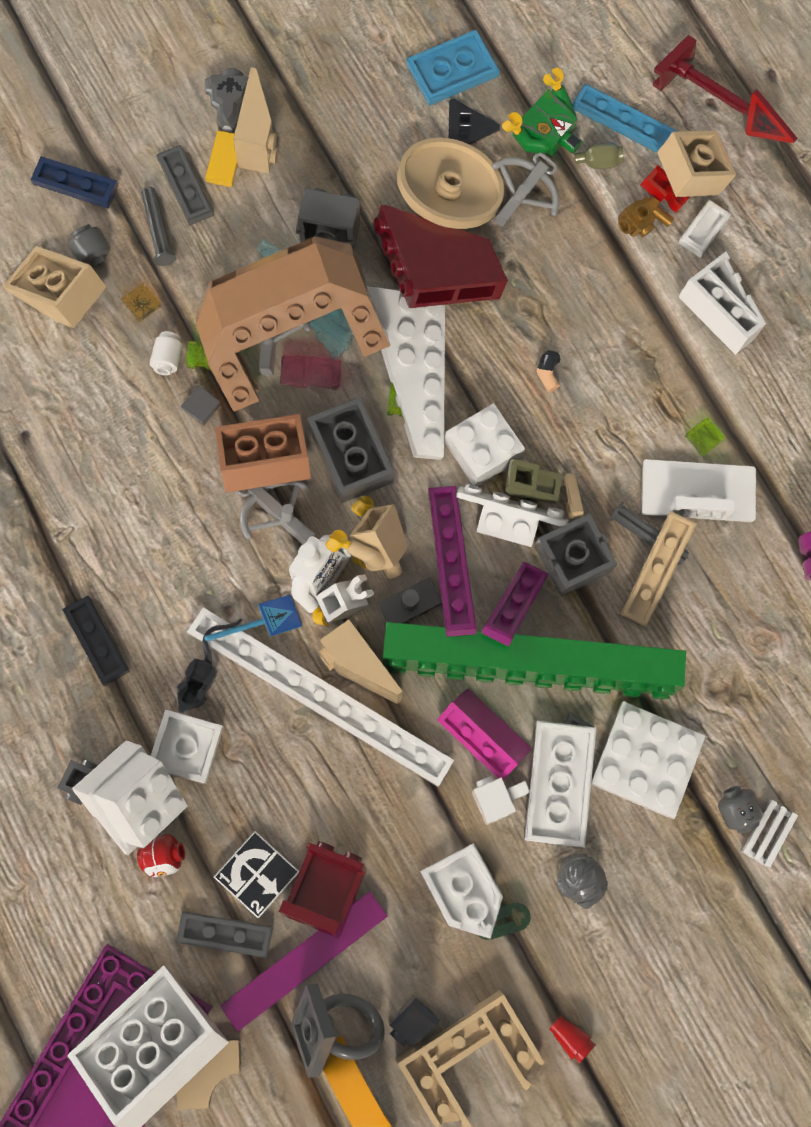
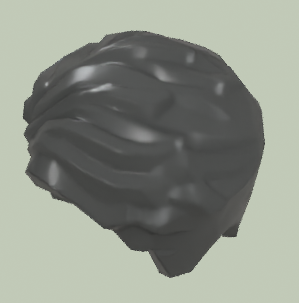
(582, 880)

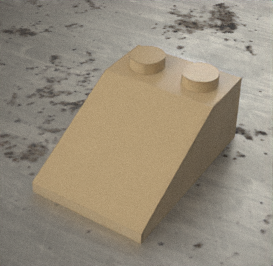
(254, 133)
(56, 285)
(354, 660)

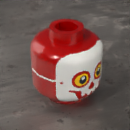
(161, 856)

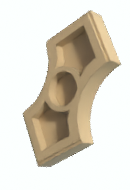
(199, 1090)

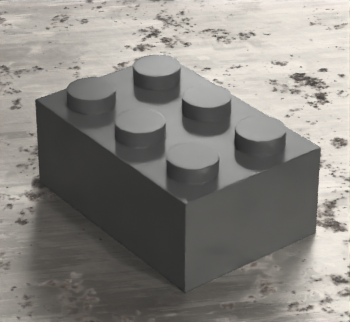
(350, 450)

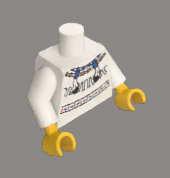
(315, 571)

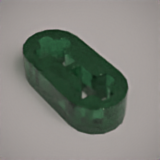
(509, 928)

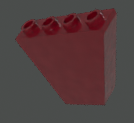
(438, 262)

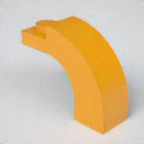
(354, 1092)

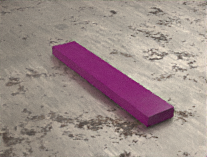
(451, 562)
(300, 964)

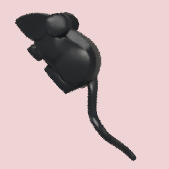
(199, 676)

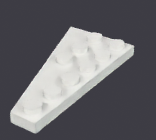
(416, 368)

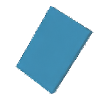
(452, 67)

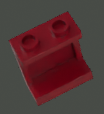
(325, 889)

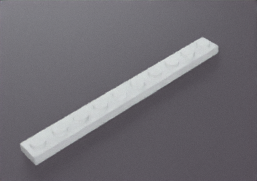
(325, 700)

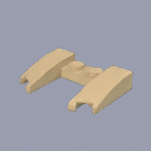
(427, 1060)

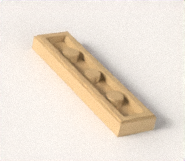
(658, 569)

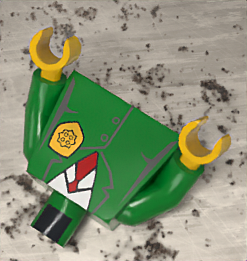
(548, 122)

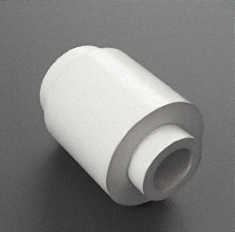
(166, 353)

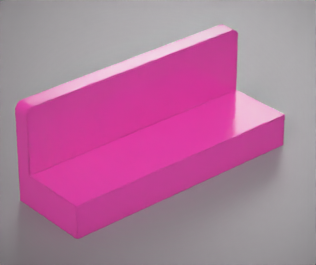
(484, 734)

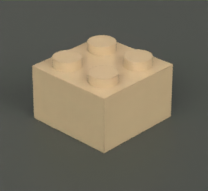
(696, 163)

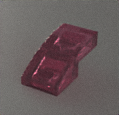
(310, 370)

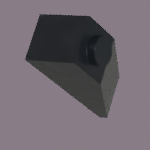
(412, 1022)

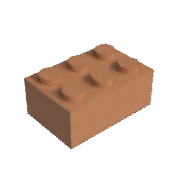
(262, 453)

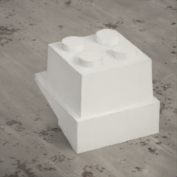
(131, 796)

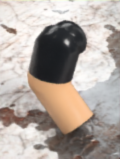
(545, 370)

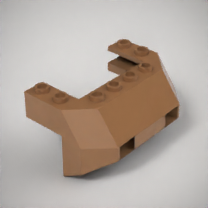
(277, 297)

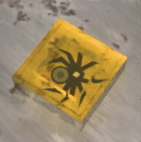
(141, 302)

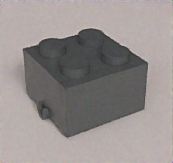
(328, 216)
(575, 554)

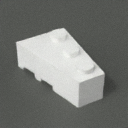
(723, 304)

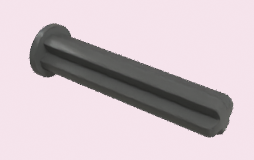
(157, 228)
(639, 527)

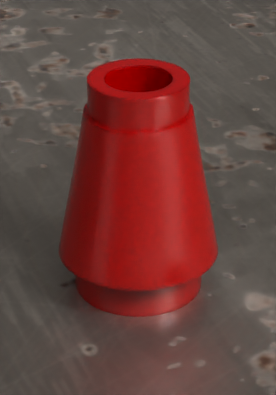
(572, 1039)

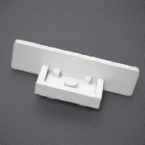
(509, 518)

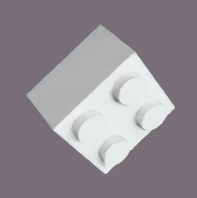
(484, 445)

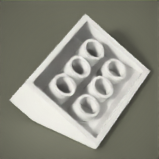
(147, 1050)

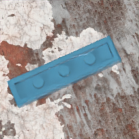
(622, 118)

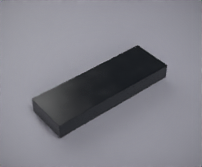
(96, 640)

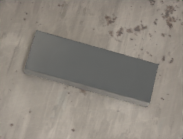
(185, 185)
(224, 934)

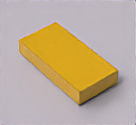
(223, 160)

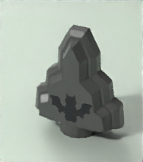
(227, 96)

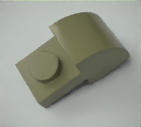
(528, 481)

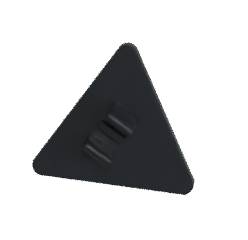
(467, 124)

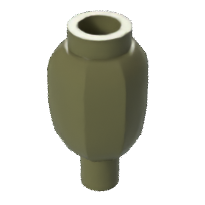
(601, 156)

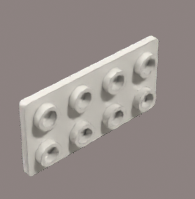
(699, 490)

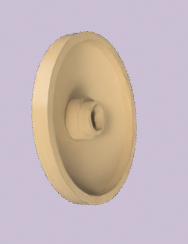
(450, 183)

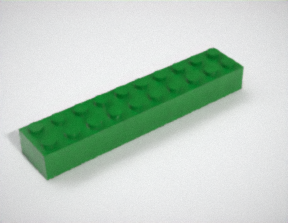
(535, 660)

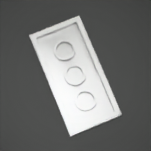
(560, 784)

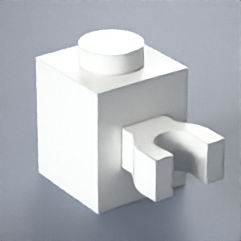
(344, 599)
(495, 800)

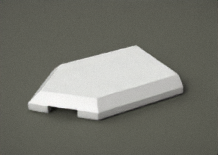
(465, 891)

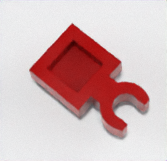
(660, 188)

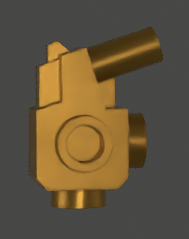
(640, 215)

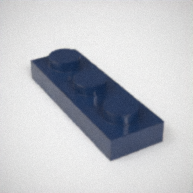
(74, 182)

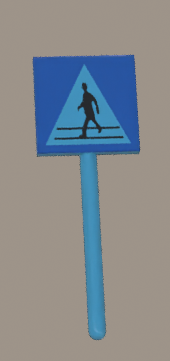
(278, 616)

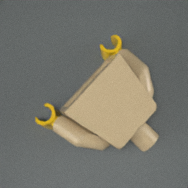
(376, 538)

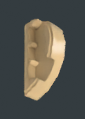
(574, 505)

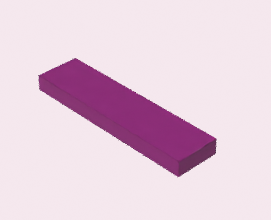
(515, 603)

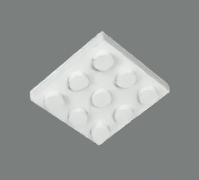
(647, 760)

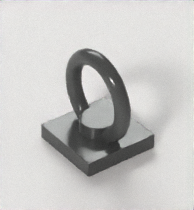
(316, 1030)

